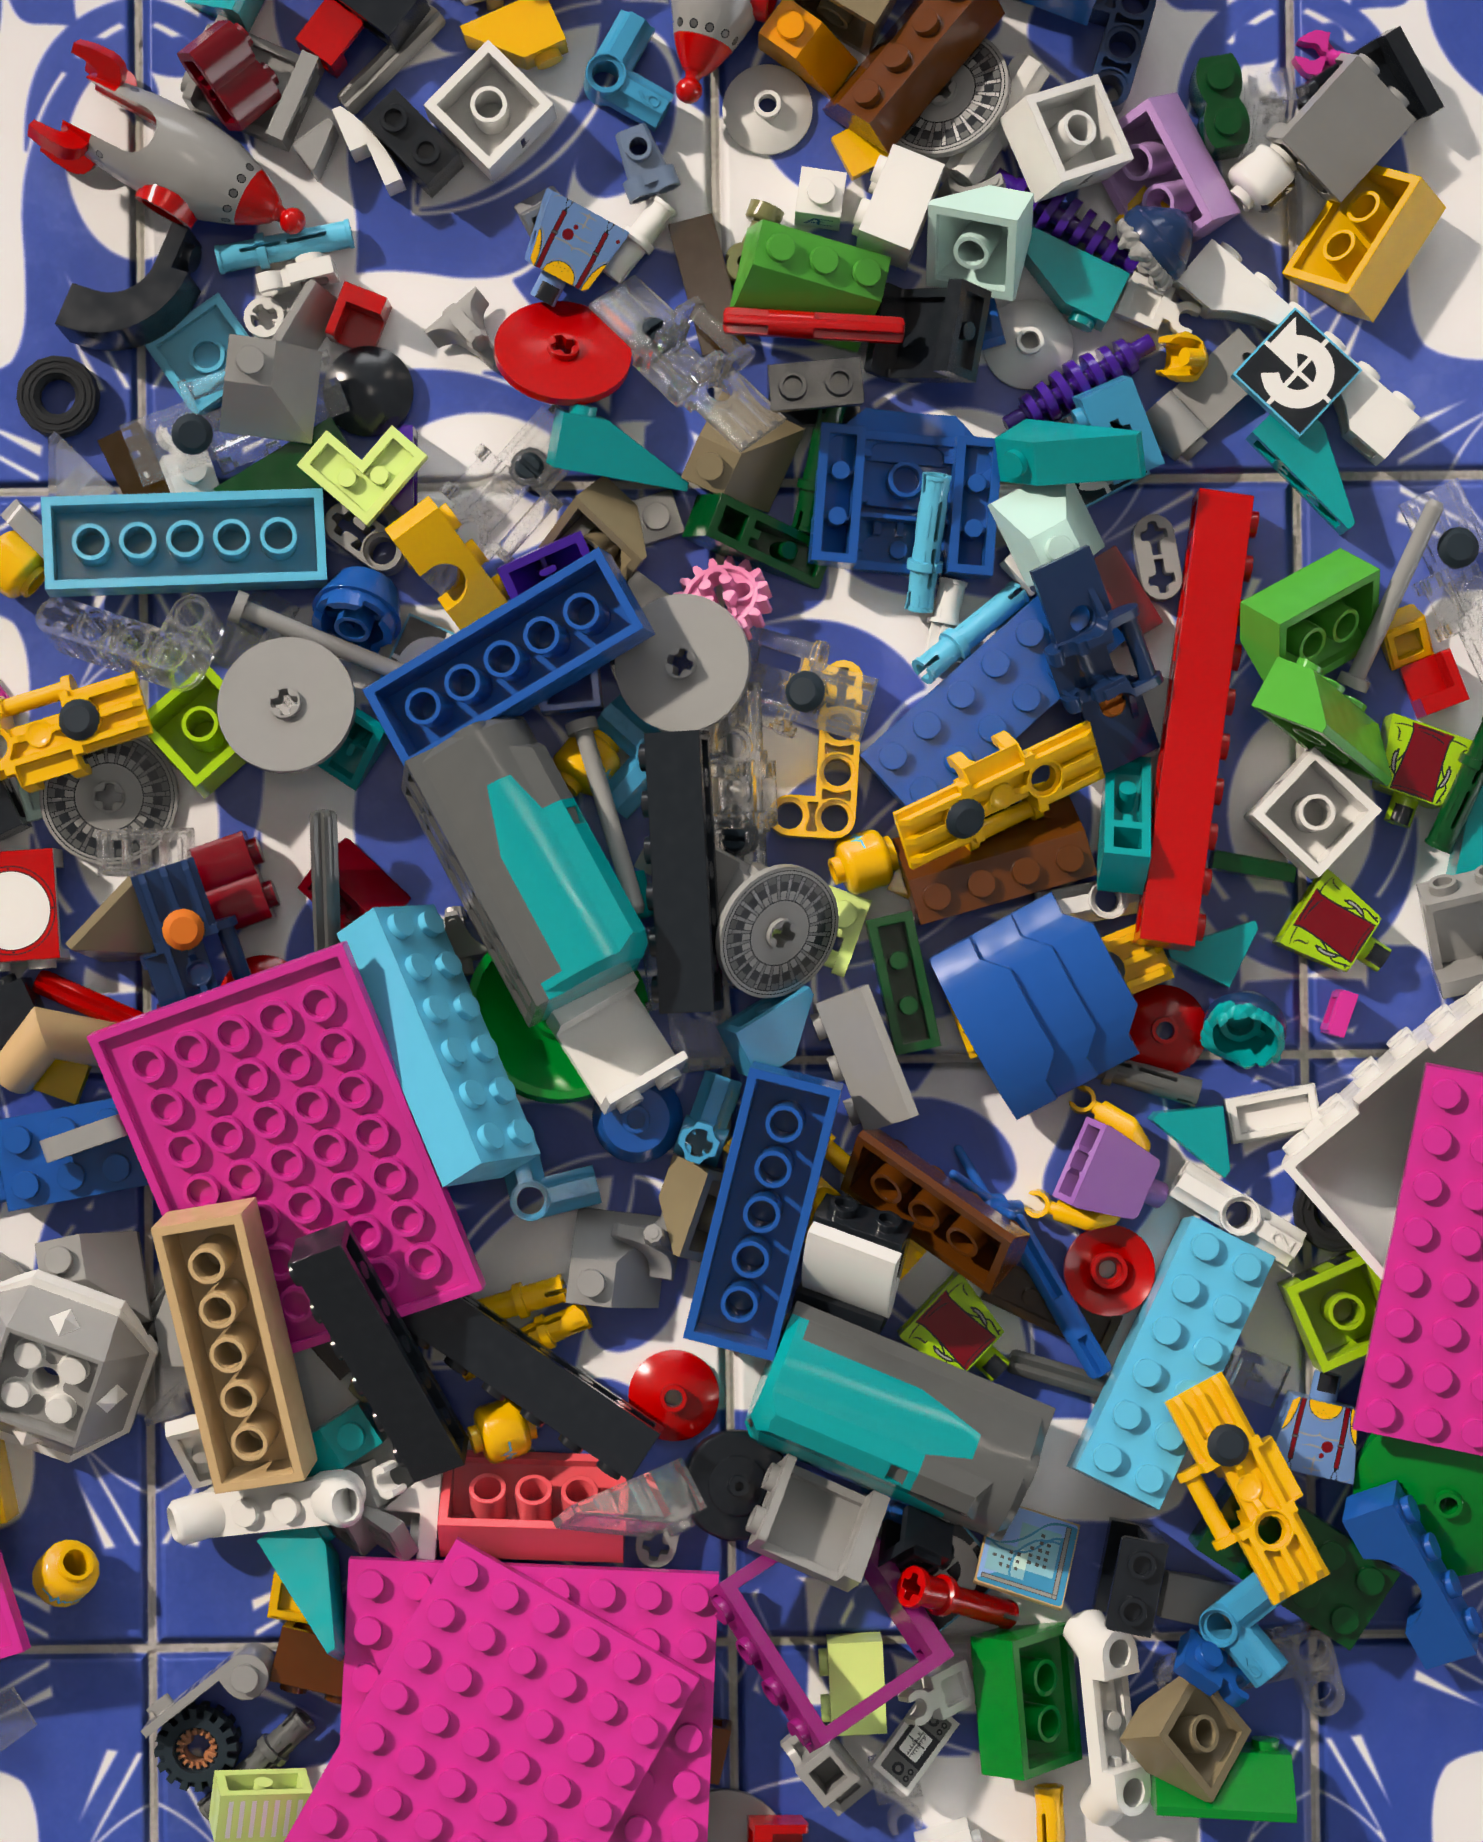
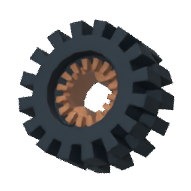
(180, 1732)

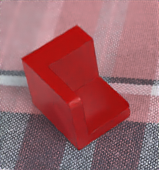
(330, 35)
(358, 317)
(1433, 683)
(776, 1828)

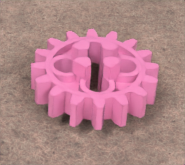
(736, 583)

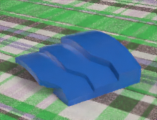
(872, 493)
(1039, 1002)

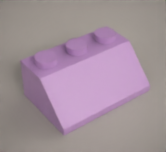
(1172, 166)

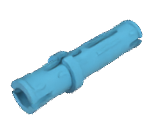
(281, 247)
(929, 530)
(956, 643)

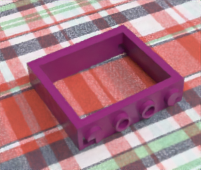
(778, 1681)

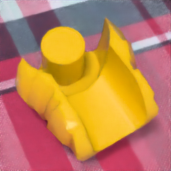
(1184, 357)

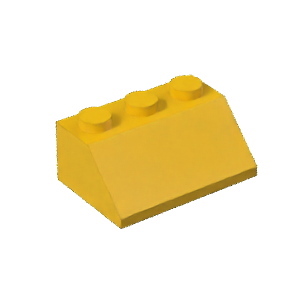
(1366, 242)

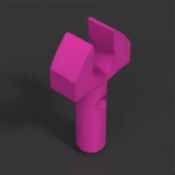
(1320, 42)

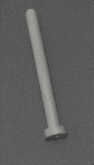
(1392, 598)
(291, 628)
(583, 731)

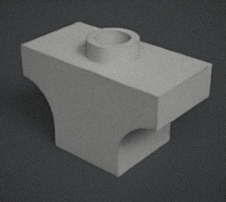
(828, 1773)

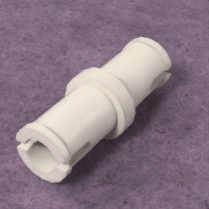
(640, 239)

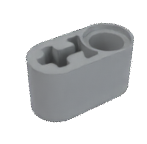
(351, 543)

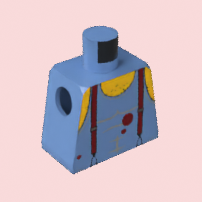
(569, 246)
(1317, 1431)

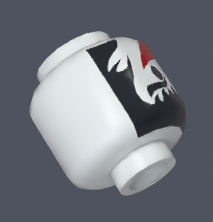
(1262, 178)

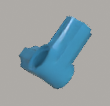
(619, 55)
(628, 733)
(705, 1128)
(561, 1191)
(1244, 1638)

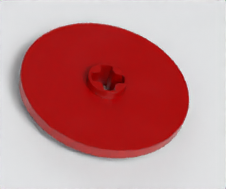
(561, 354)

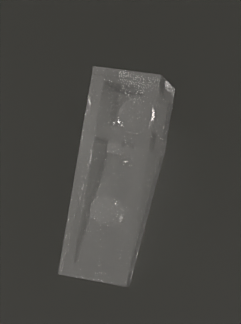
(641, 1506)

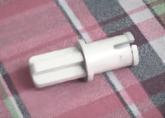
(946, 608)

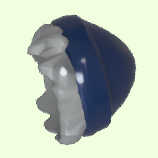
(1158, 240)

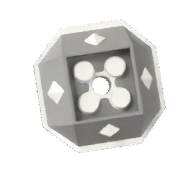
(93, 1347)

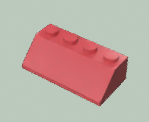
(512, 1507)

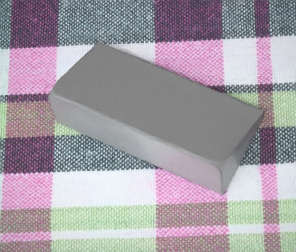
(307, 317)

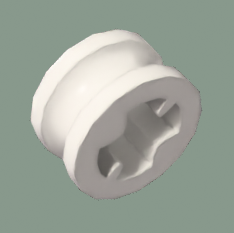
(271, 307)

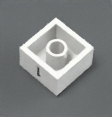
(490, 111)
(1066, 138)
(899, 204)
(1312, 813)

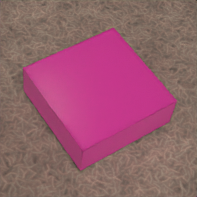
(1338, 1013)

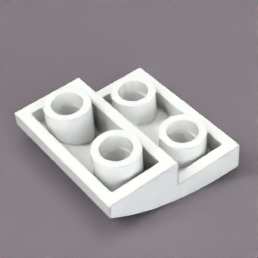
(850, 1269)

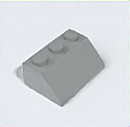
(864, 1059)

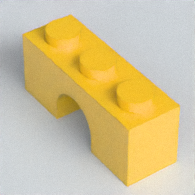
(428, 539)

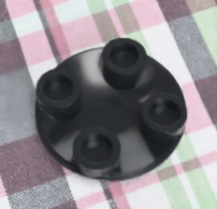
(375, 388)

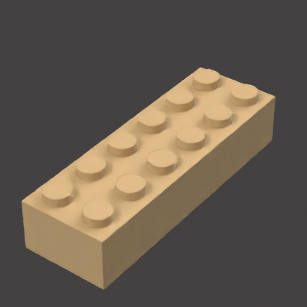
(234, 1345)

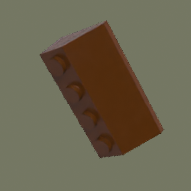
(911, 67)
(1003, 868)
(945, 1216)

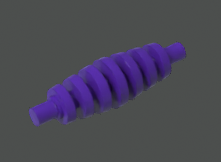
(1078, 229)
(1092, 375)

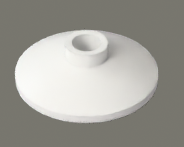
(767, 131)
(1023, 366)

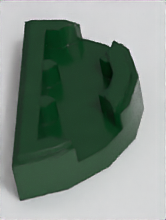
(1251, 866)

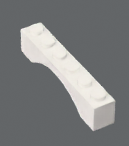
(1225, 289)

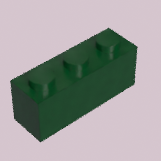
(903, 983)

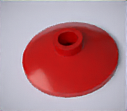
(1185, 1016)
(1132, 1274)
(679, 1372)

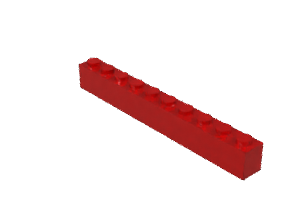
(1195, 719)

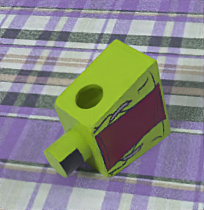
(1421, 766)
(1333, 927)
(956, 1329)

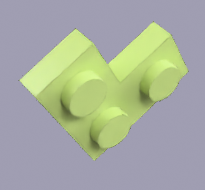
(364, 484)

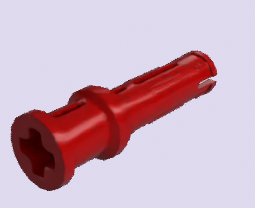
(944, 1596)

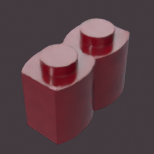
(230, 75)
(234, 879)

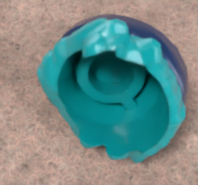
(1244, 1029)

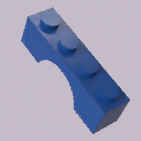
(1389, 1529)

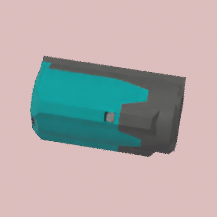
(524, 864)
(898, 1421)

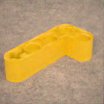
(825, 793)

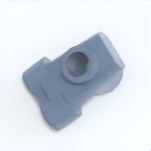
(647, 172)

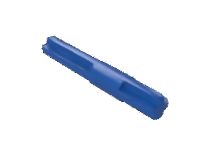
(1062, 1305)

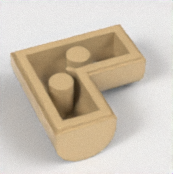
(40, 1041)

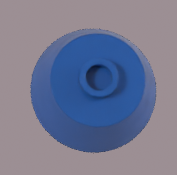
(359, 608)
(642, 1131)

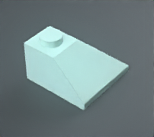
(980, 239)
(1044, 525)

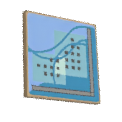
(1030, 1559)

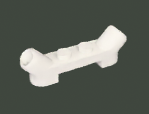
(320, 1500)
(1105, 1660)

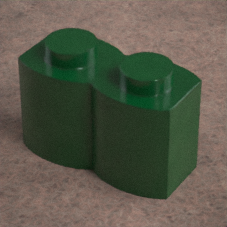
(1216, 101)

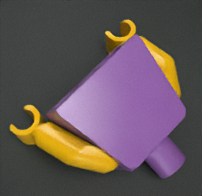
(1106, 1171)

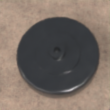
(729, 1477)

